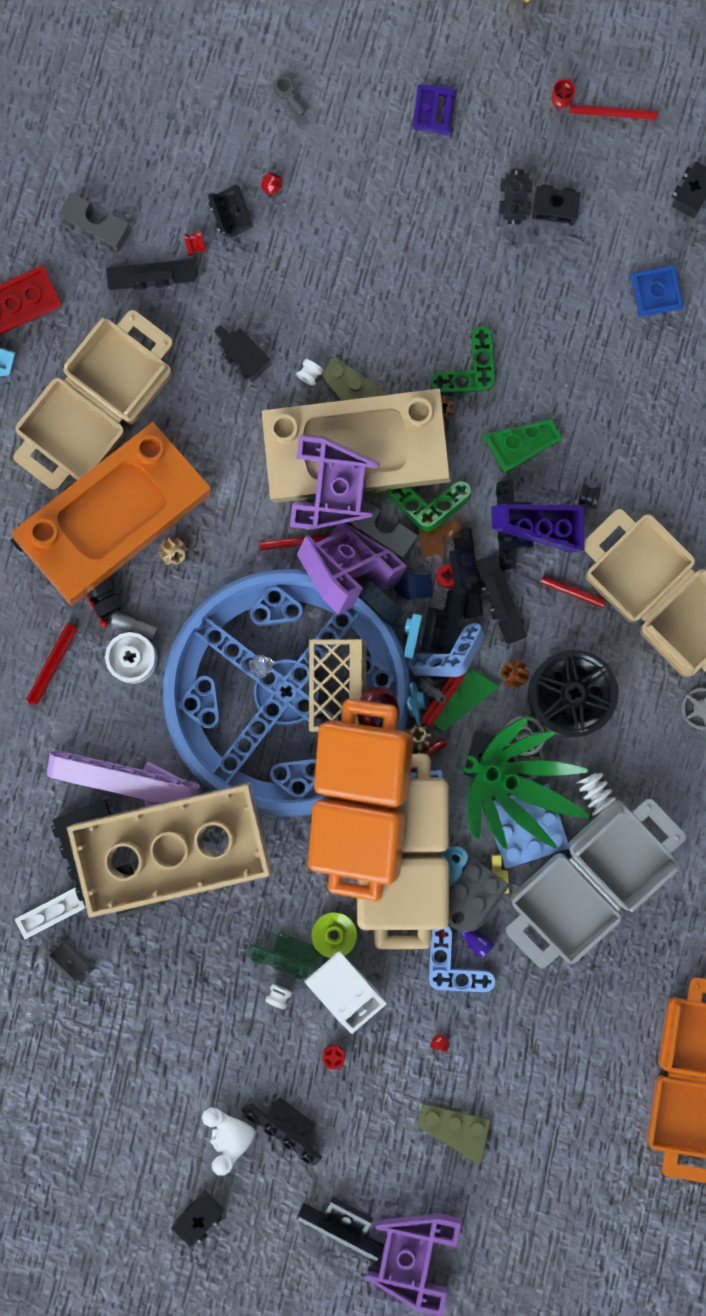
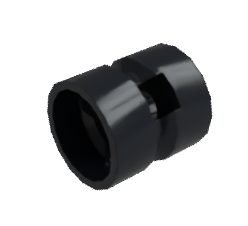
(105, 599)

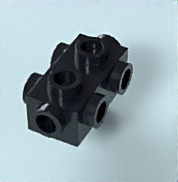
(515, 190)

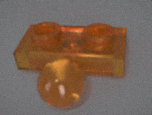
(432, 542)

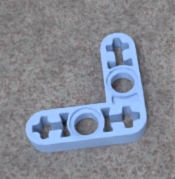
(451, 664)
(444, 968)

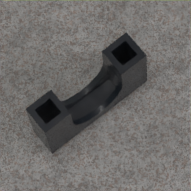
(59, 829)

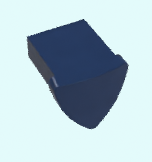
(414, 586)

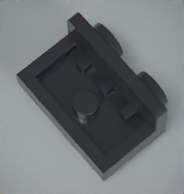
(230, 211)

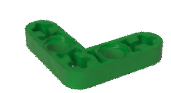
(472, 376)
(425, 510)

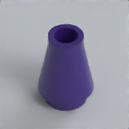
(478, 942)

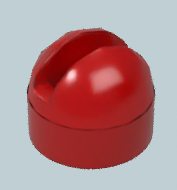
(440, 1042)

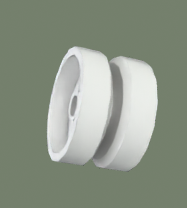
(118, 658)

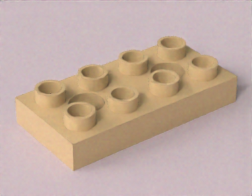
(169, 850)

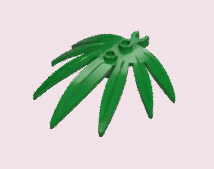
(498, 777)

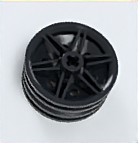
(596, 674)

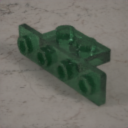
(288, 956)

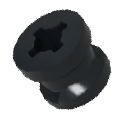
(589, 496)

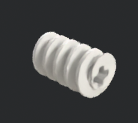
(596, 792)

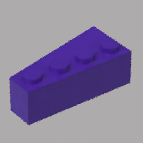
(545, 524)

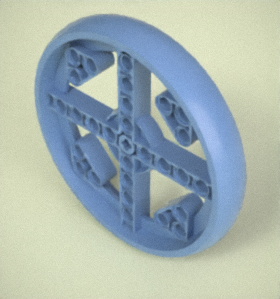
(191, 643)

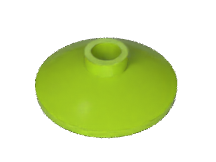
(334, 922)

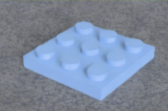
(521, 844)

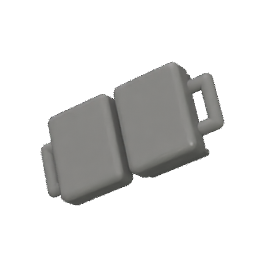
(611, 868)

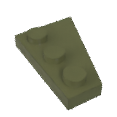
(348, 383)
(456, 1129)

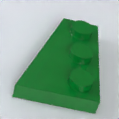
(468, 694)

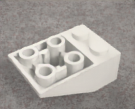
(345, 992)

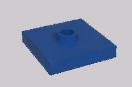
(656, 291)

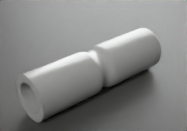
(131, 624)

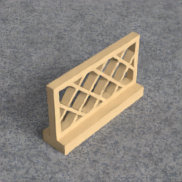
(357, 676)

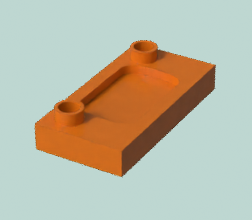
(111, 513)

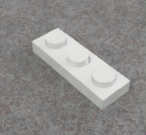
(49, 913)

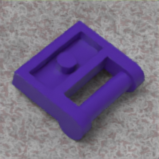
(426, 109)

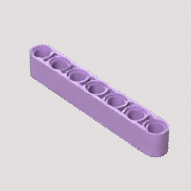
(118, 778)

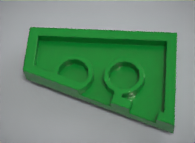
(520, 444)

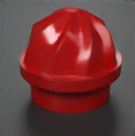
(271, 183)

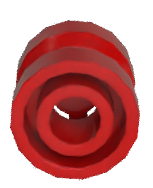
(566, 90)

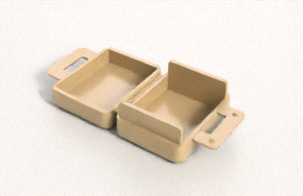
(105, 383)
(653, 580)
(422, 892)

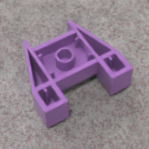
(338, 484)
(344, 557)
(408, 1258)

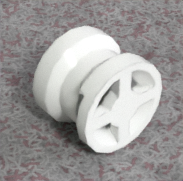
(309, 372)
(278, 999)

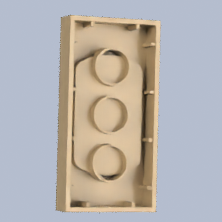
(395, 429)

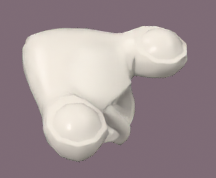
(230, 1137)

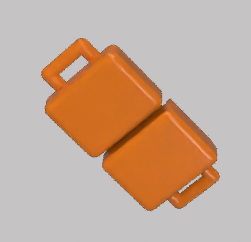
(365, 778)
(679, 1099)

